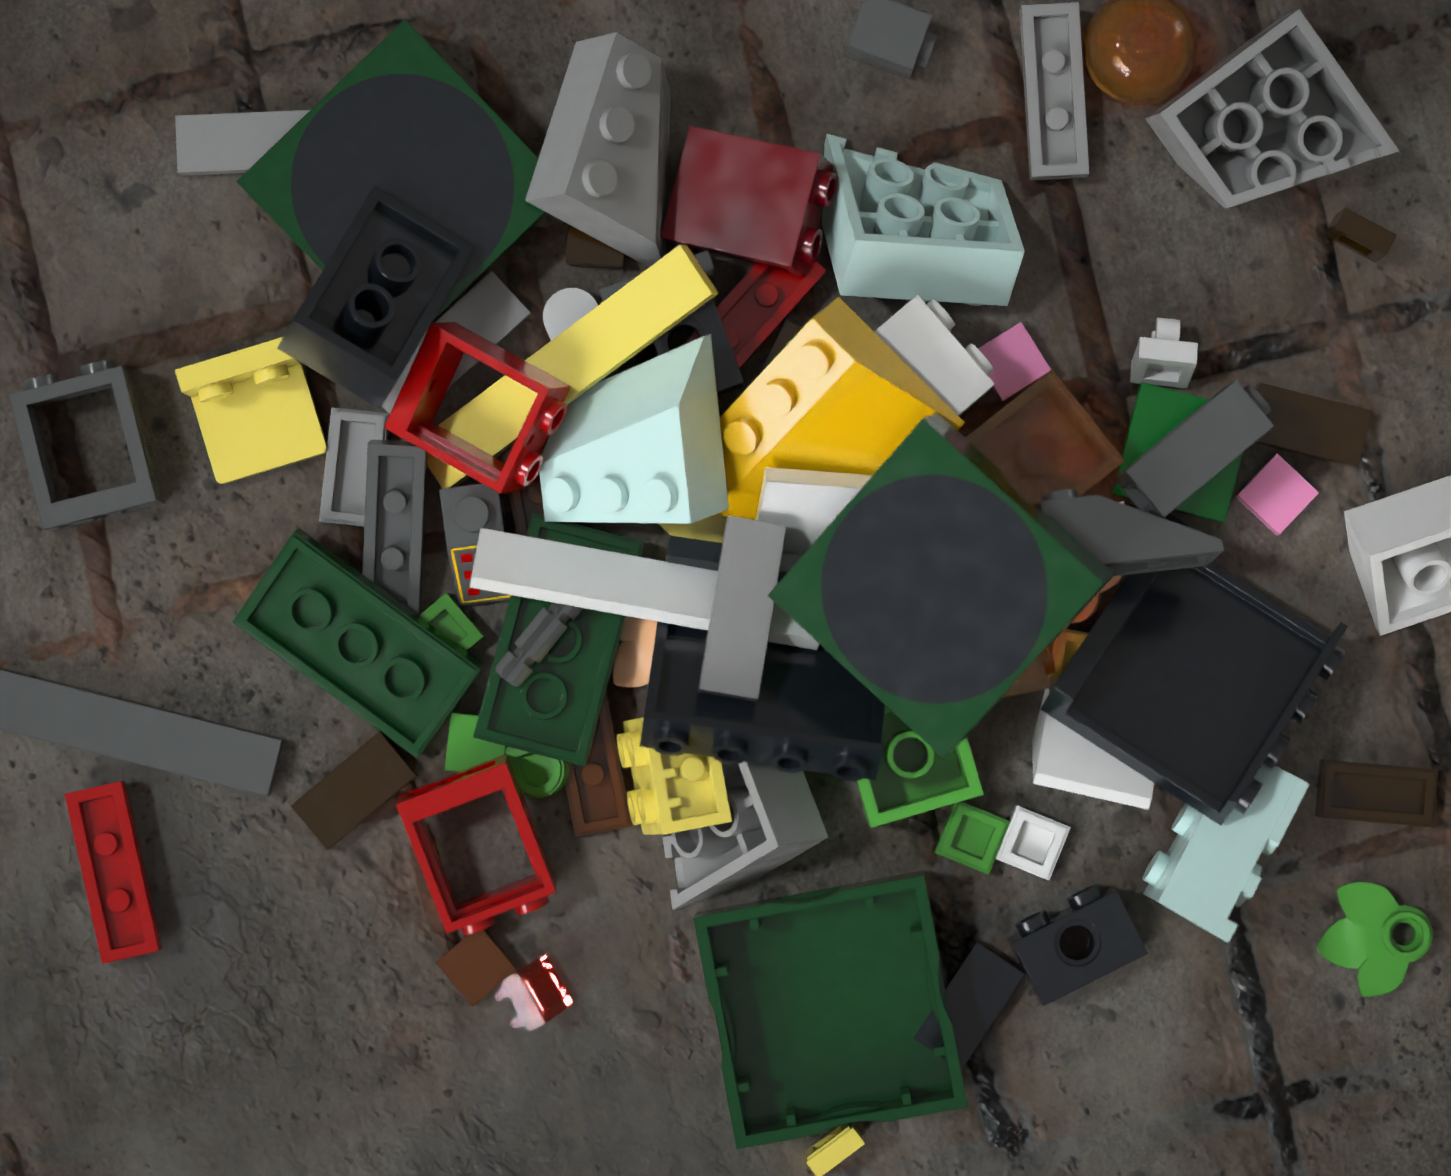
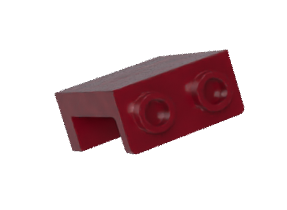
(749, 200)

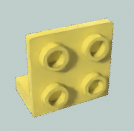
(253, 410)
(671, 790)

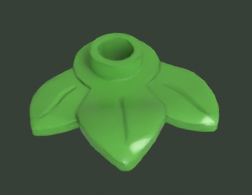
(1366, 939)

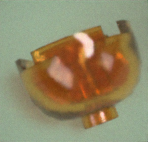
(1140, 50)

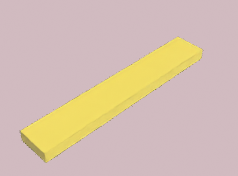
(583, 353)

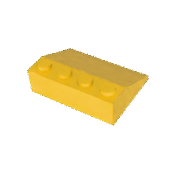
(823, 405)

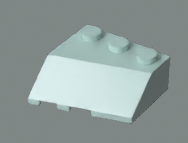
(918, 230)
(641, 446)
(1216, 865)

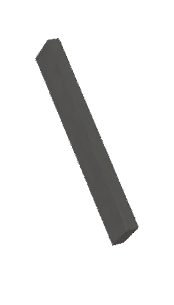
(138, 733)

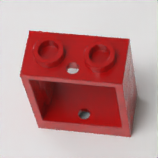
(428, 383)
(451, 791)

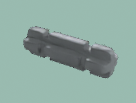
(535, 642)

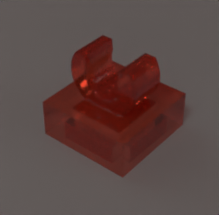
(535, 993)

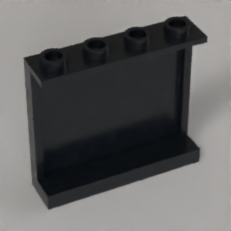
(1194, 682)
(806, 711)

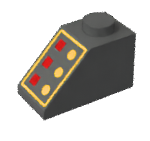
(464, 513)

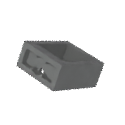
(1196, 449)
(102, 504)

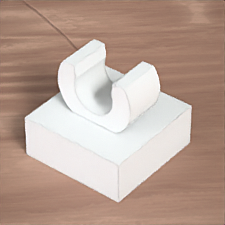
(1163, 357)

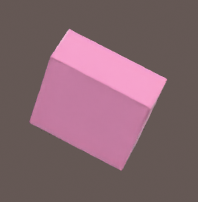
(1014, 361)
(1276, 494)

